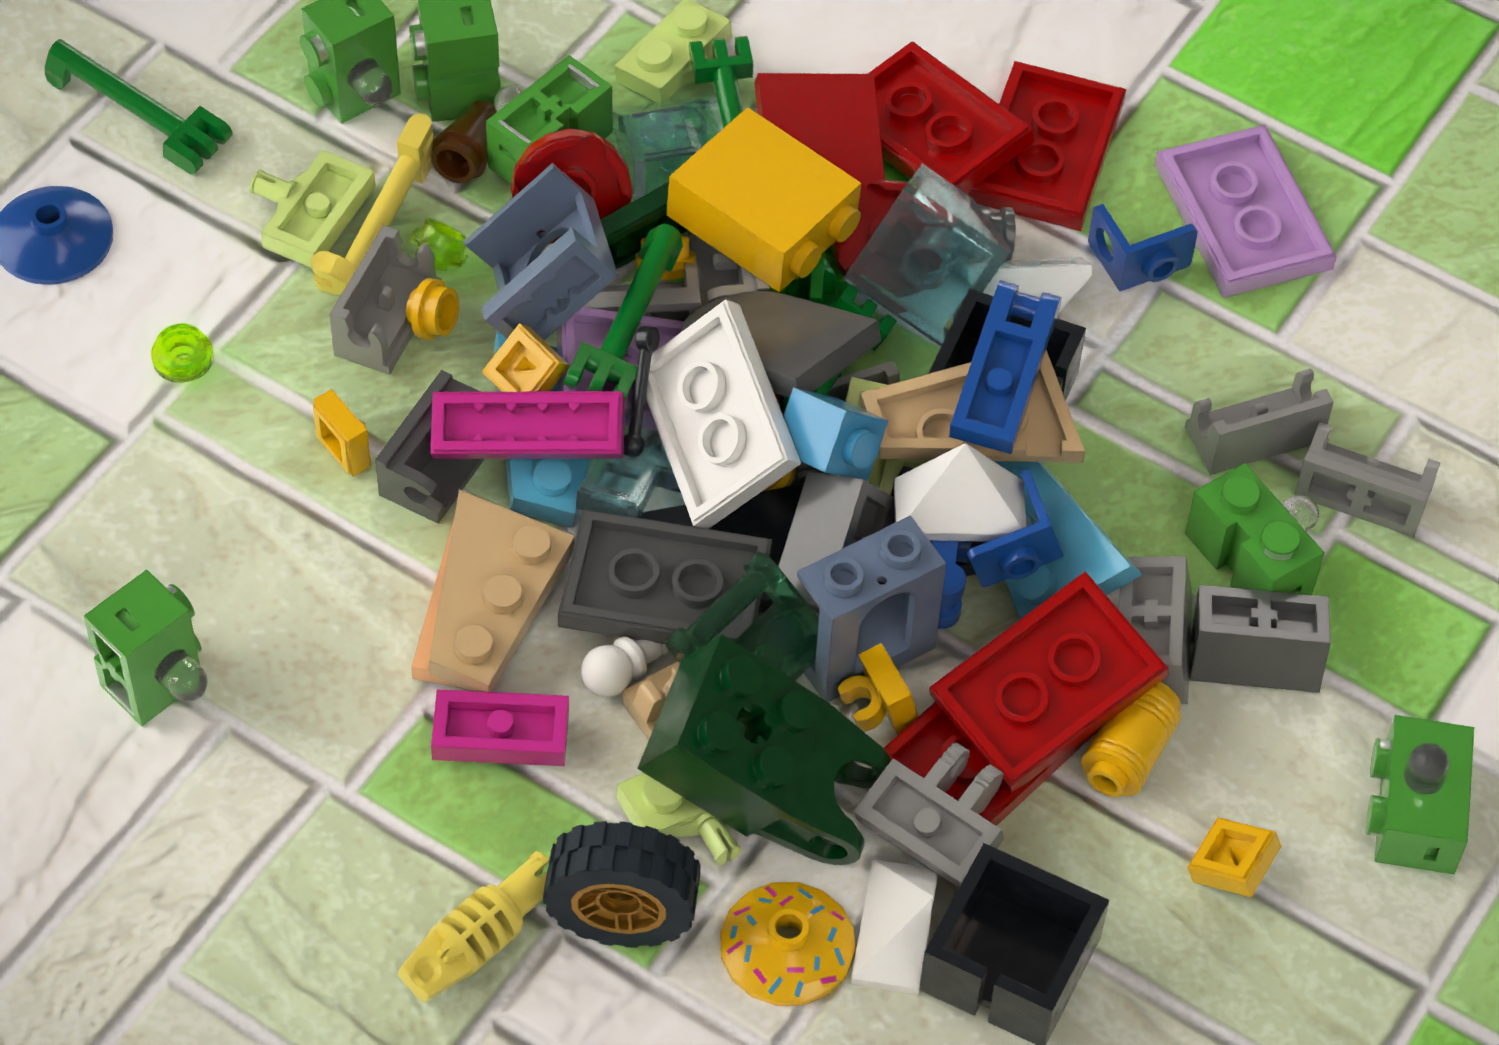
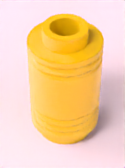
(1132, 743)

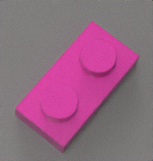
(500, 727)

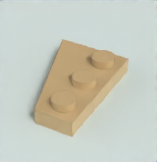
(924, 406)
(492, 590)

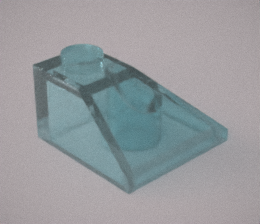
(663, 137)
(929, 255)

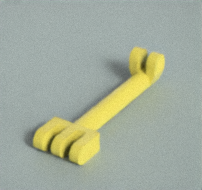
(414, 164)

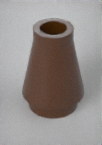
(461, 148)

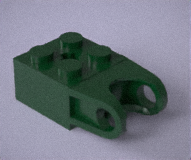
(761, 752)

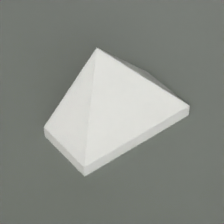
(1054, 276)
(961, 497)
(894, 927)

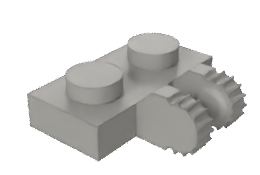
(929, 822)

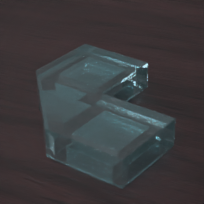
(626, 483)

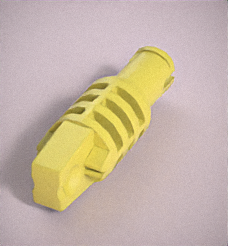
(474, 931)

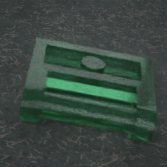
(781, 636)

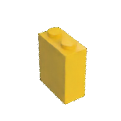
(764, 200)

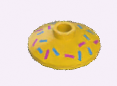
(783, 968)

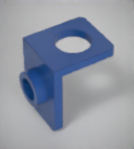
(1143, 261)
(1020, 551)

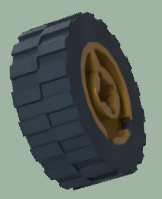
(622, 884)

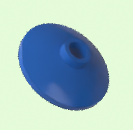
(54, 235)

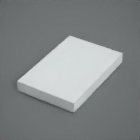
(718, 415)

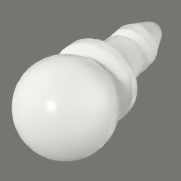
(613, 667)

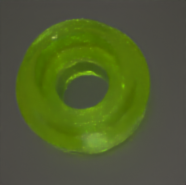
(444, 241)
(178, 341)

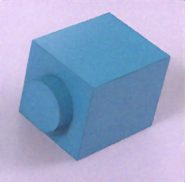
(834, 433)

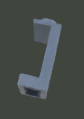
(532, 283)
(849, 592)

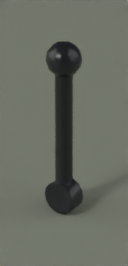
(647, 341)

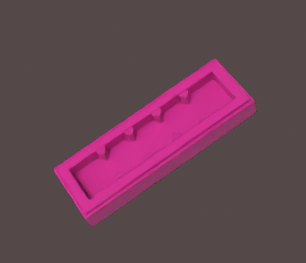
(528, 425)

